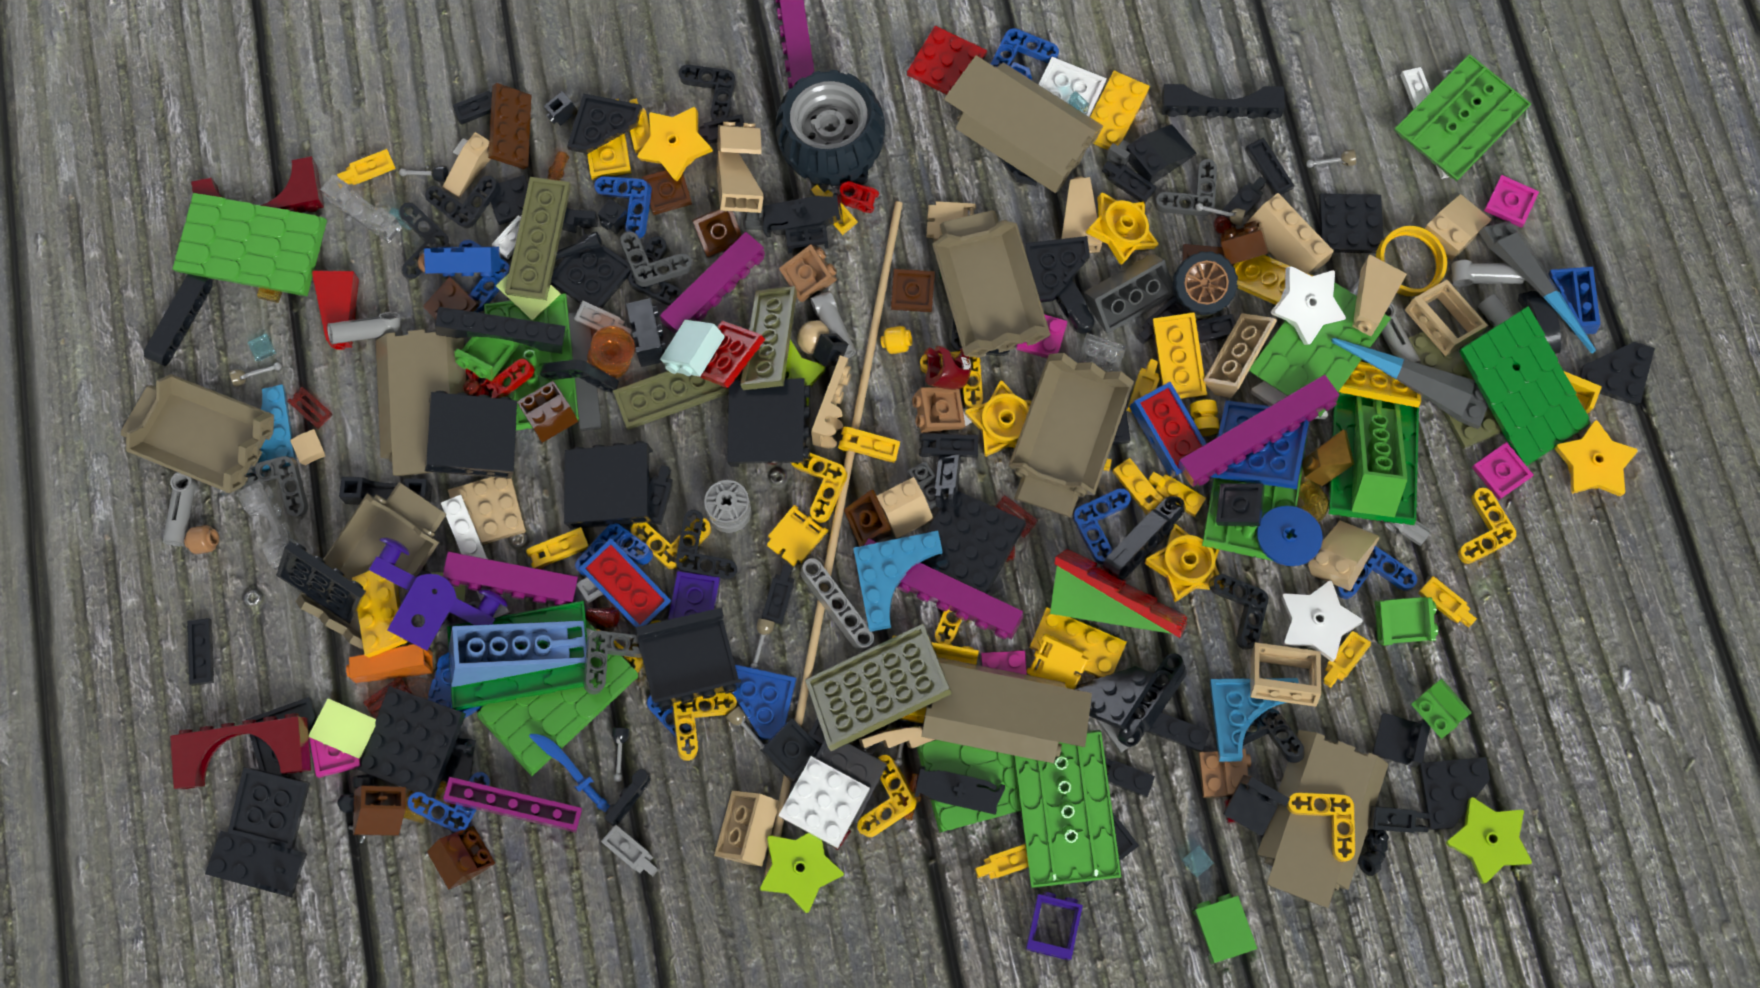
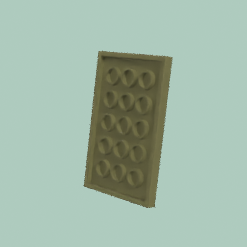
(877, 687)

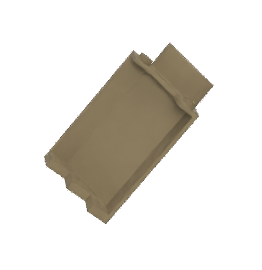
(1022, 122)
(989, 284)
(406, 375)
(197, 432)
(1068, 433)
(400, 517)
(1007, 712)
(1302, 844)

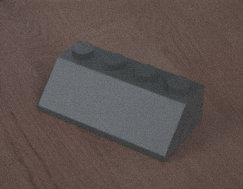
(1130, 292)

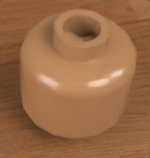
(201, 539)

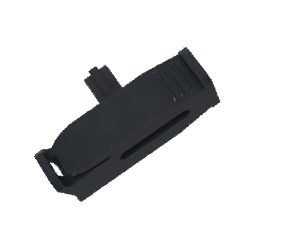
(802, 213)
(958, 790)

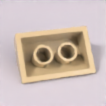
(746, 828)

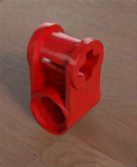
(859, 197)

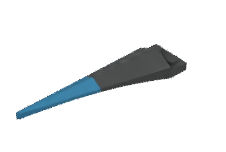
(1517, 252)
(1448, 391)

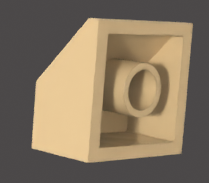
(739, 139)
(905, 508)

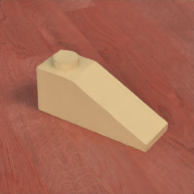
(468, 165)

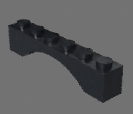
(1181, 100)
(535, 334)

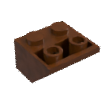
(1244, 242)
(547, 411)
(378, 810)
(460, 857)

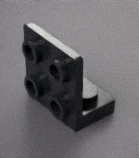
(1401, 740)
(1254, 804)

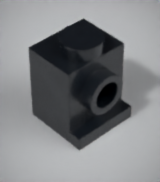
(560, 109)

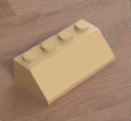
(1291, 237)
(1238, 354)

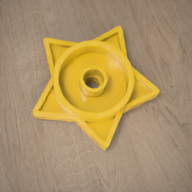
(674, 142)
(1122, 227)
(990, 417)
(1596, 461)
(1185, 563)

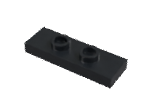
(1269, 167)

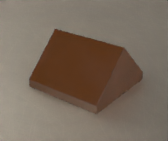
(716, 231)
(868, 519)

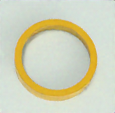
(1432, 242)

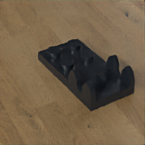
(256, 864)

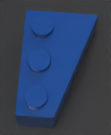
(462, 260)
(1580, 294)

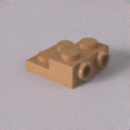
(809, 272)
(938, 410)
(1221, 778)

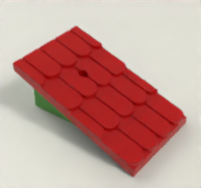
(1096, 595)

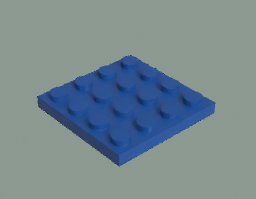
(1276, 463)

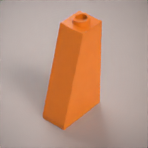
(396, 662)

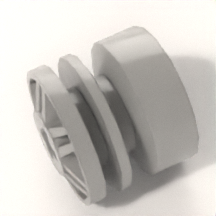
(725, 517)

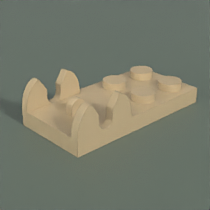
(826, 420)

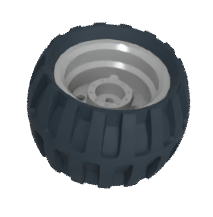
(829, 147)

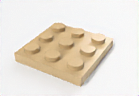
(492, 508)

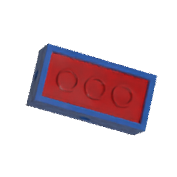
(1167, 426)
(624, 584)

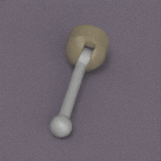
(1347, 158)
(1236, 216)
(239, 377)
(764, 627)
(738, 717)

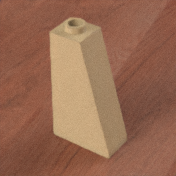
(736, 185)
(1080, 212)
(1375, 292)

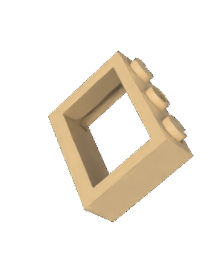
(1435, 327)
(1281, 690)

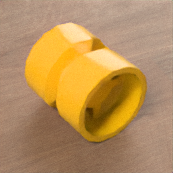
(1204, 416)

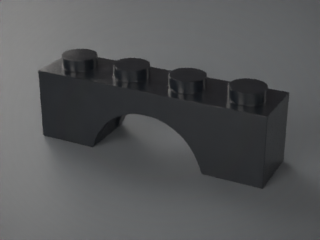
(355, 489)

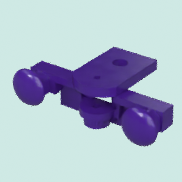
(423, 602)

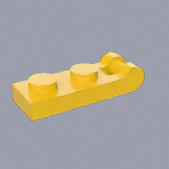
(869, 444)
(1137, 485)
(558, 548)

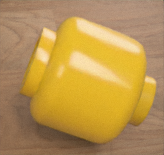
(896, 339)

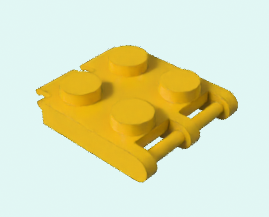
(795, 536)
(1058, 662)

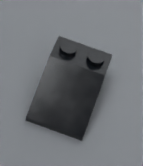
(1159, 153)

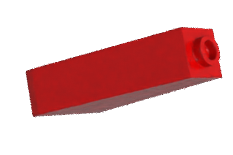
(336, 299)

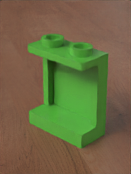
(485, 355)
(1405, 620)
(1441, 708)
(1224, 928)

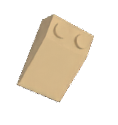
(1457, 225)
(1343, 555)

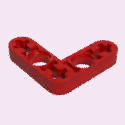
(496, 384)

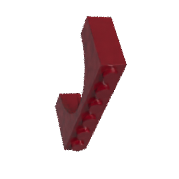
(299, 195)
(194, 750)

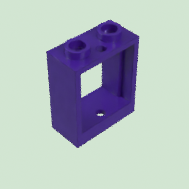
(1047, 949)

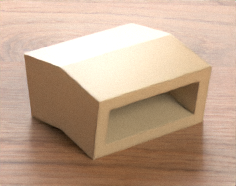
(307, 447)

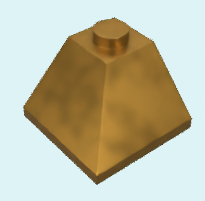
(1328, 459)

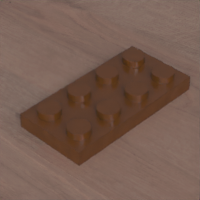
(510, 126)

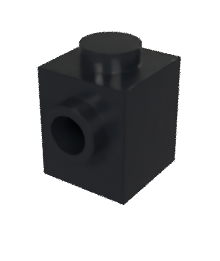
(612, 216)
(829, 349)

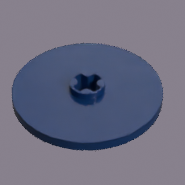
(1298, 549)

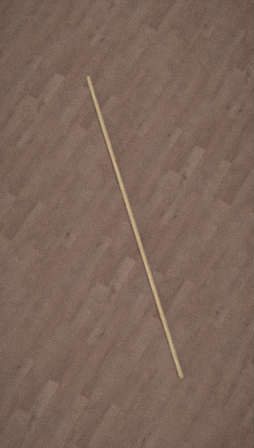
(813, 644)

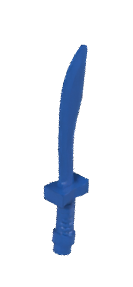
(554, 751)

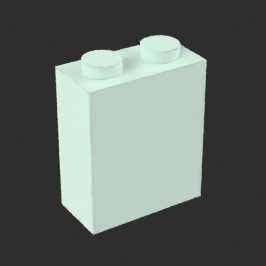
(692, 348)

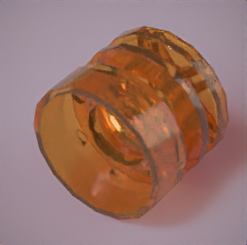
(615, 343)

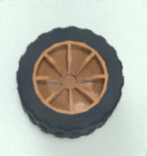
(1205, 283)

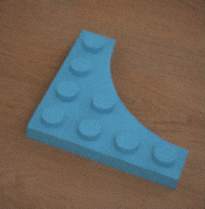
(279, 445)
(884, 566)
(1235, 713)

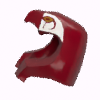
(952, 374)

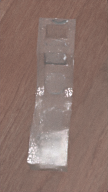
(371, 217)
(258, 502)

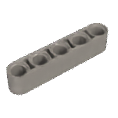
(837, 615)

